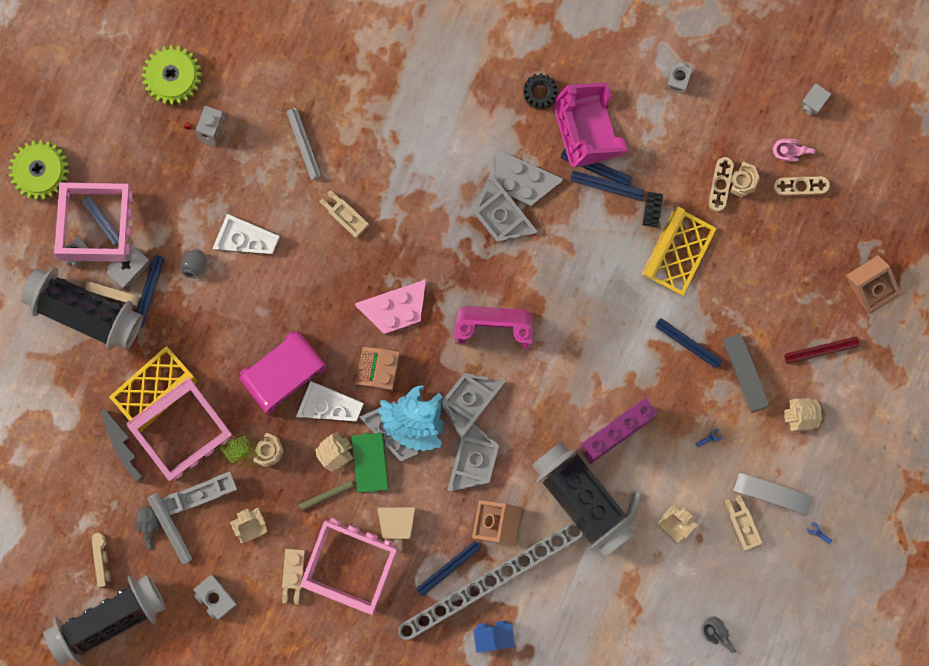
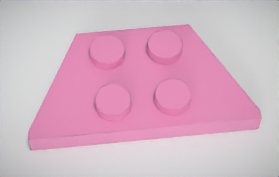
(395, 308)

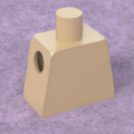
(396, 524)

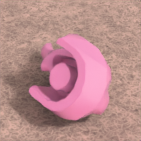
(786, 150)

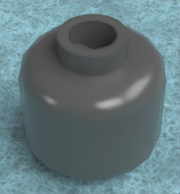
(193, 264)

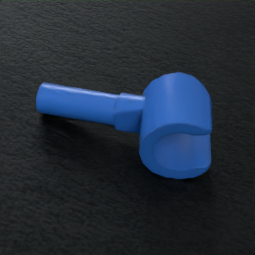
(709, 438)
(819, 533)

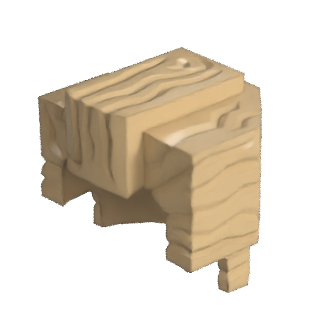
(744, 180)
(803, 414)
(268, 451)
(334, 452)
(677, 523)
(249, 525)

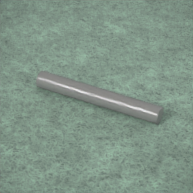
(633, 508)

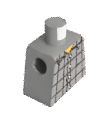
(210, 124)

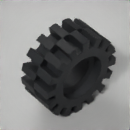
(540, 80)
(652, 209)

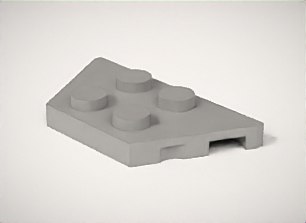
(523, 180)
(500, 213)
(469, 400)
(473, 460)

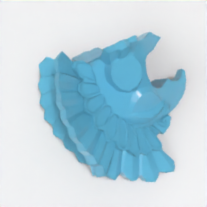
(414, 421)

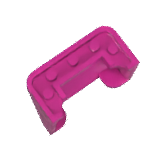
(586, 124)
(517, 319)
(282, 371)

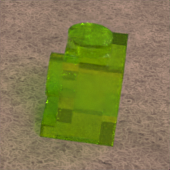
(236, 449)

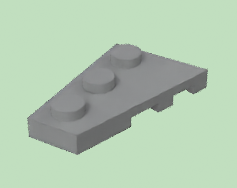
(374, 422)

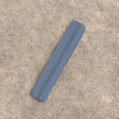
(101, 220)

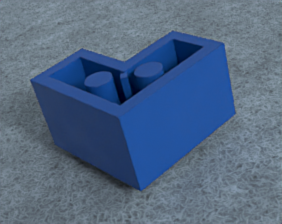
(493, 637)

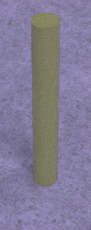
(326, 495)

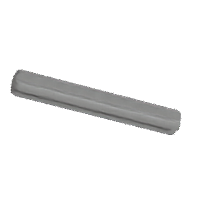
(303, 143)
(169, 528)

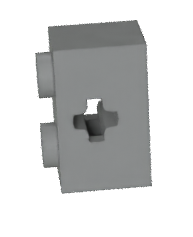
(126, 277)

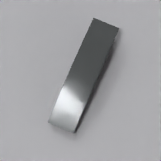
(745, 373)
(119, 439)

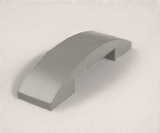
(773, 493)
(199, 494)

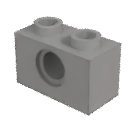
(225, 603)

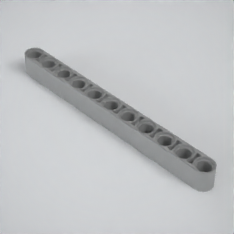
(484, 589)

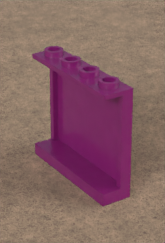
(618, 430)

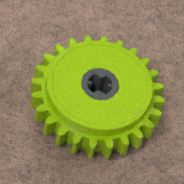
(176, 63)
(27, 164)

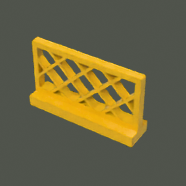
(663, 244)
(157, 358)

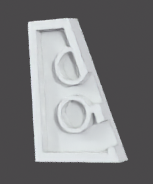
(245, 237)
(328, 404)

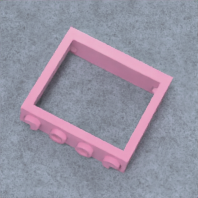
(83, 254)
(160, 405)
(338, 595)

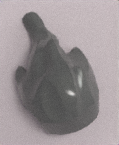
(146, 522)
(714, 629)

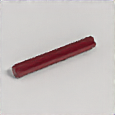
(821, 350)

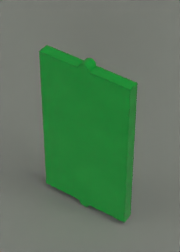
(370, 462)

